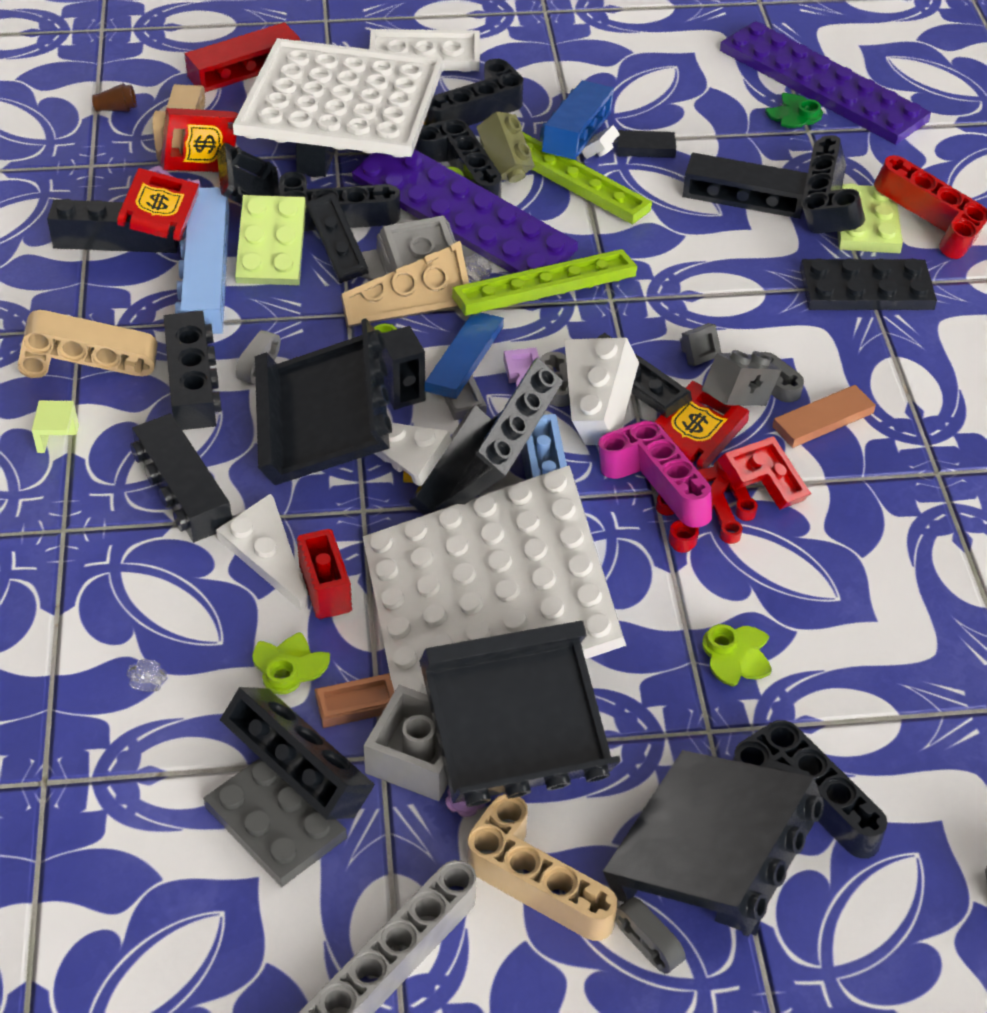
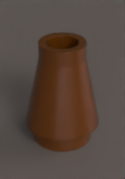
(115, 99)

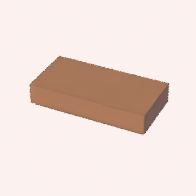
(353, 700)

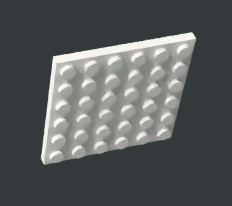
(340, 97)
(490, 571)

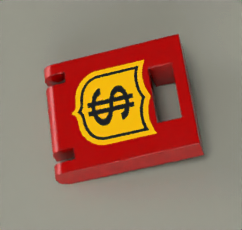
(203, 137)
(158, 203)
(701, 429)

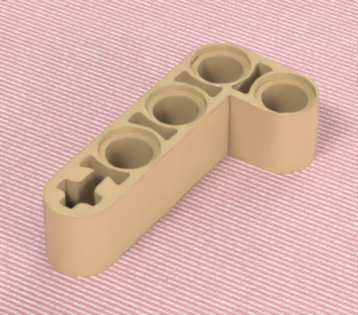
(183, 98)
(84, 343)
(587, 905)

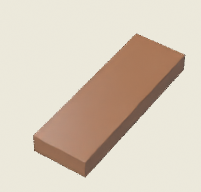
(823, 416)

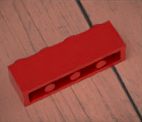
(234, 58)

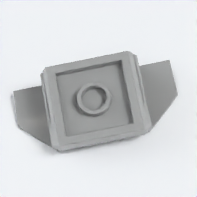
(408, 243)

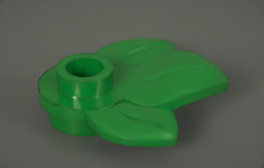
(796, 111)

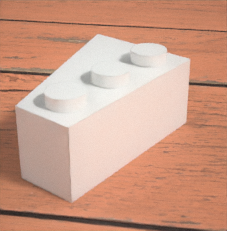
(599, 384)

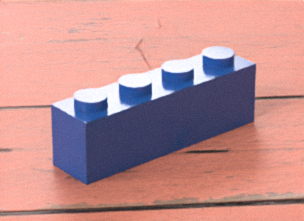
(577, 119)

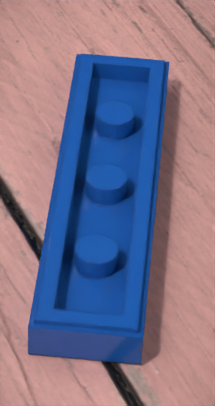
(464, 355)

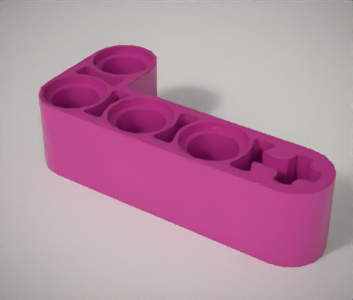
(650, 450)

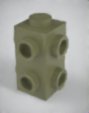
(506, 145)

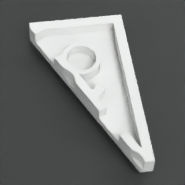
(415, 450)
(263, 545)

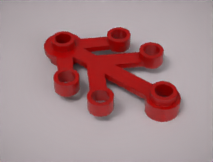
(685, 538)

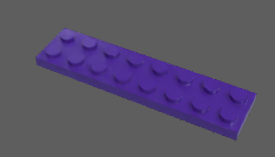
(826, 82)
(474, 214)

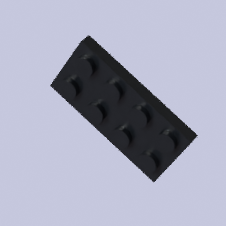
(867, 284)

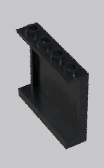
(322, 407)
(487, 447)
(516, 713)
(717, 836)

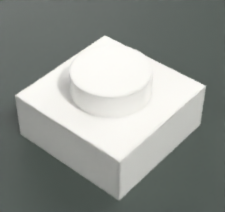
(601, 142)

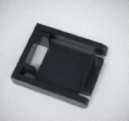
(240, 182)

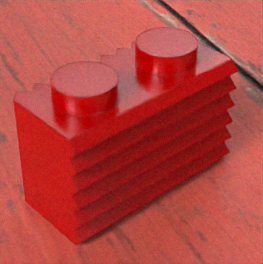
(324, 573)

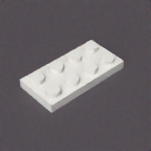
(457, 47)

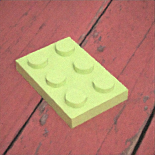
(881, 226)
(270, 240)

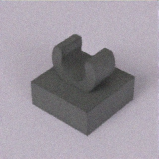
(700, 344)

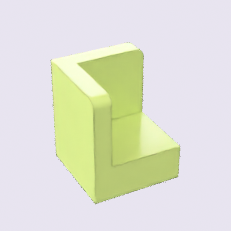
(53, 419)

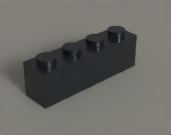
(744, 185)
(95, 227)
(181, 477)

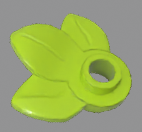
(738, 653)
(289, 660)

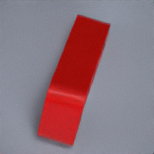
(934, 202)

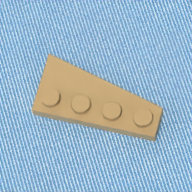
(409, 290)

